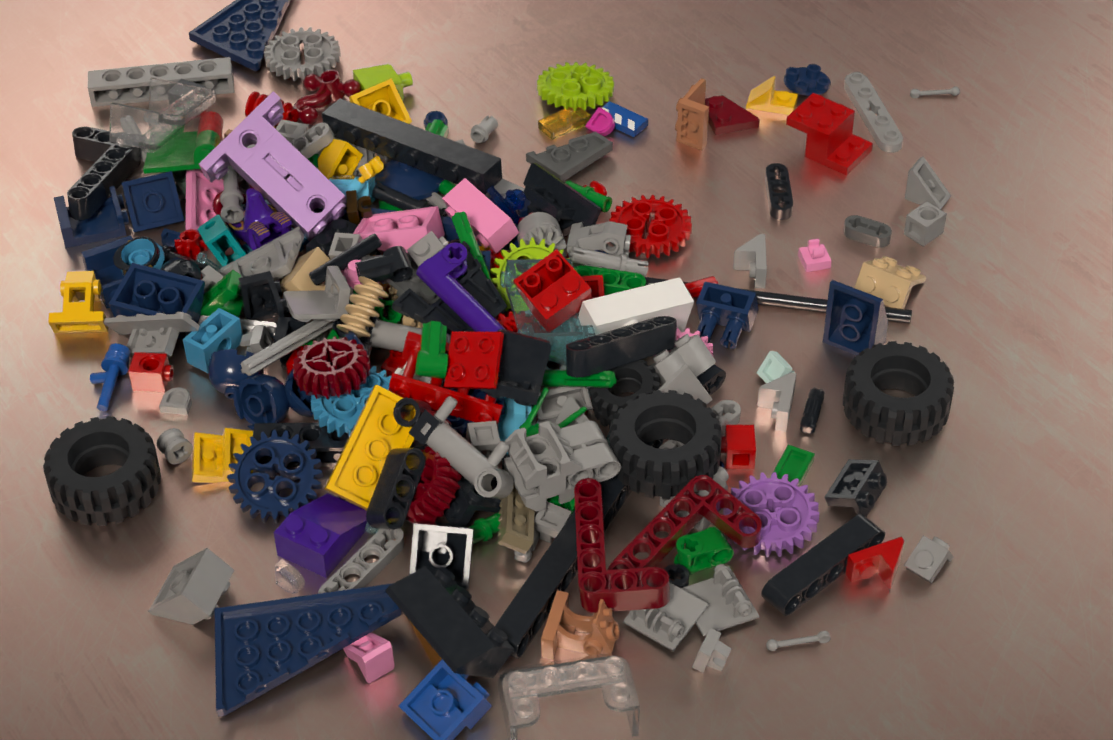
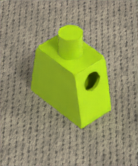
(374, 75)

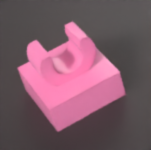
(814, 256)

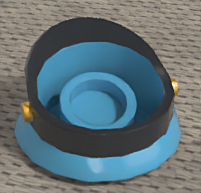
(139, 251)

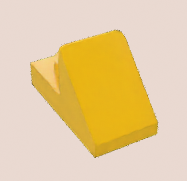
(768, 99)

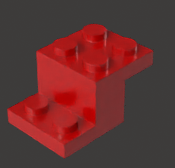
(829, 133)

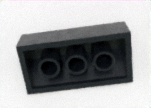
(451, 622)

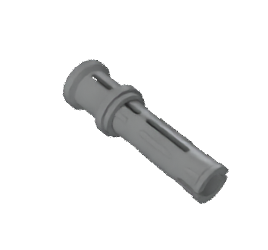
(231, 198)

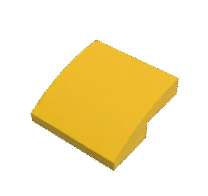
(215, 452)

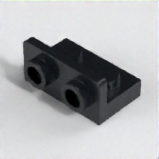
(858, 486)

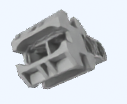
(557, 460)

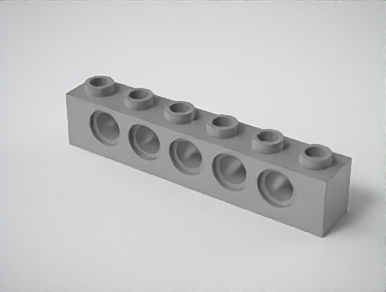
(133, 83)

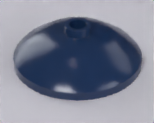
(408, 180)

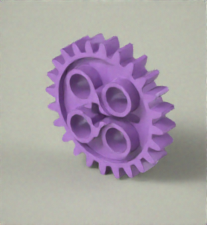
(784, 509)

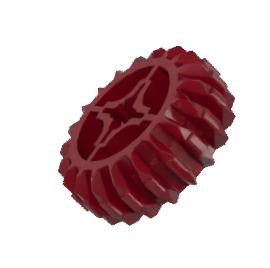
(331, 367)
(434, 489)

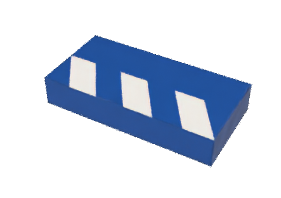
(626, 120)

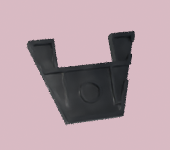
(473, 281)

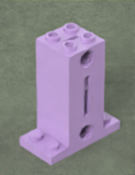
(277, 170)

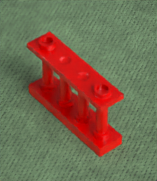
(467, 406)

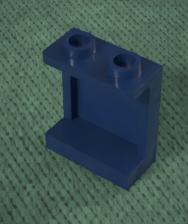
(104, 224)
(101, 262)

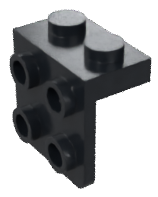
(262, 297)
(521, 368)
(468, 501)

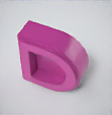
(601, 122)

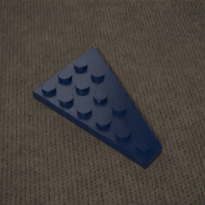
(241, 30)
(279, 638)

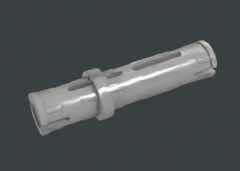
(607, 261)

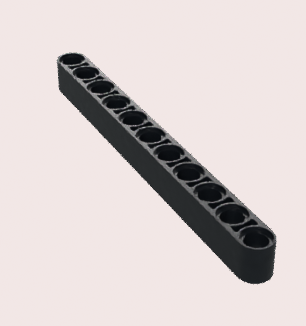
(555, 572)

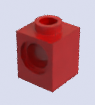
(150, 372)

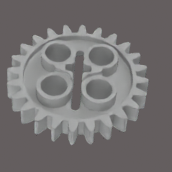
(284, 53)

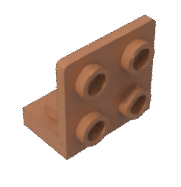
(693, 117)

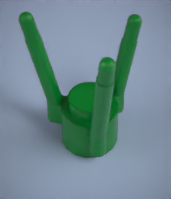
(534, 429)

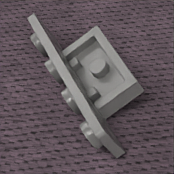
(153, 332)

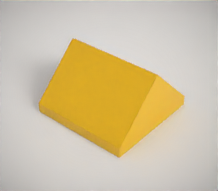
(384, 100)

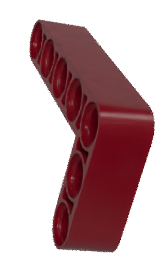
(678, 526)
(618, 588)

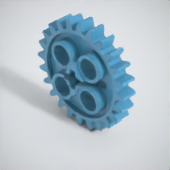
(344, 412)

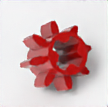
(190, 244)

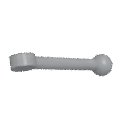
(915, 93)
(822, 637)

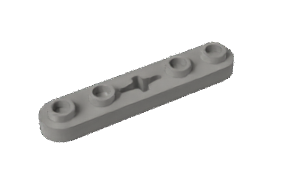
(881, 126)

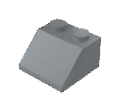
(193, 588)

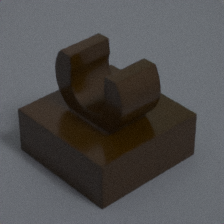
(355, 207)

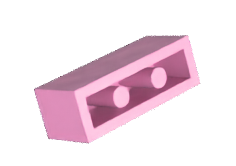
(487, 220)

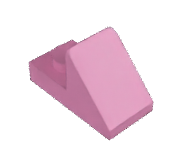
(372, 655)

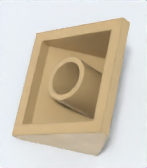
(299, 277)

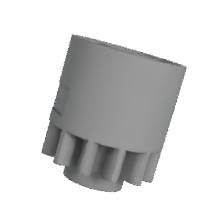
(541, 226)

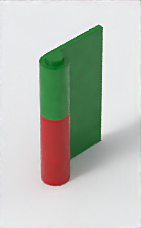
(187, 148)

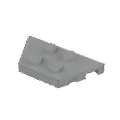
(274, 256)

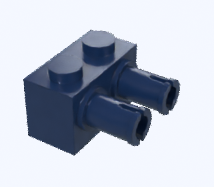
(726, 307)

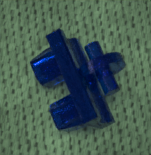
(513, 201)

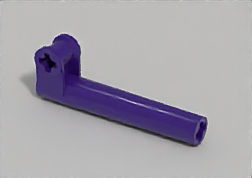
(440, 276)

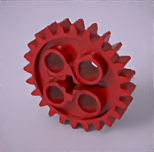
(665, 233)

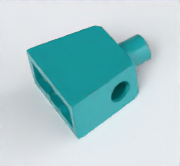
(219, 238)

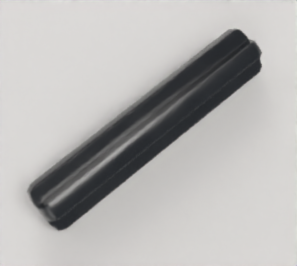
(342, 260)

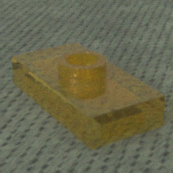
(563, 122)

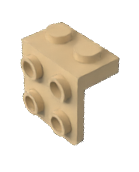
(888, 280)

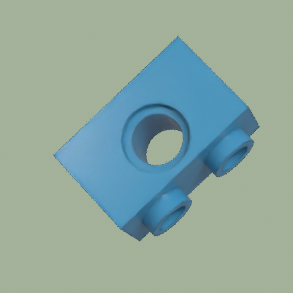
(215, 333)

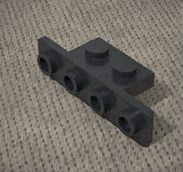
(558, 198)

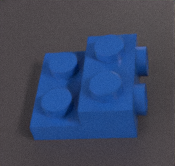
(446, 703)

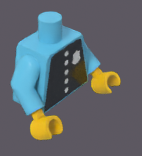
(361, 183)

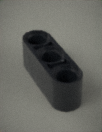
(395, 488)

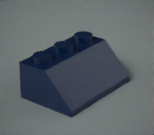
(157, 291)

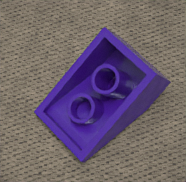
(320, 533)

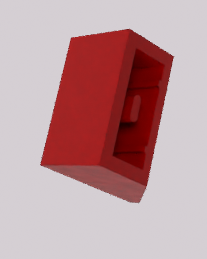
(552, 290)

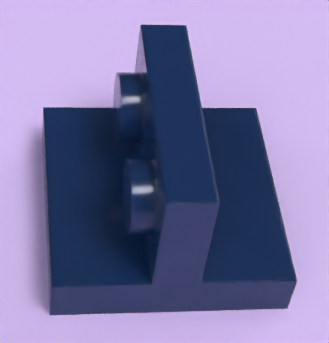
(152, 201)

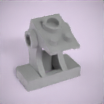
(597, 236)

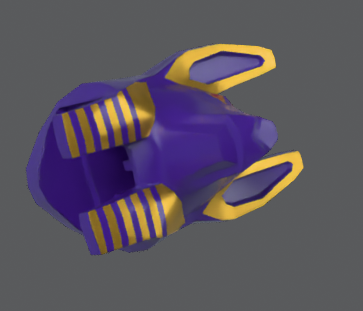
(260, 222)

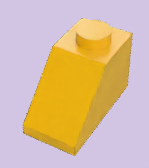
(338, 159)

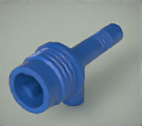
(115, 365)

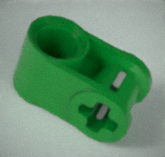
(705, 548)

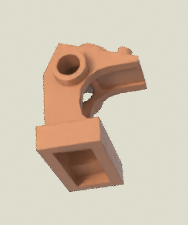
(563, 623)

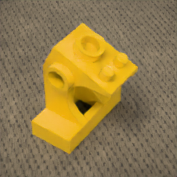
(78, 315)

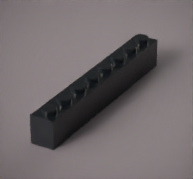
(412, 145)

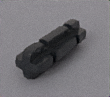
(812, 411)

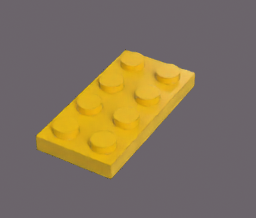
(368, 447)

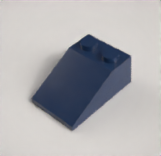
(854, 319)

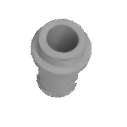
(481, 132)

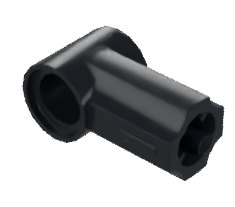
(391, 265)

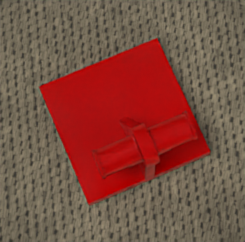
(474, 360)

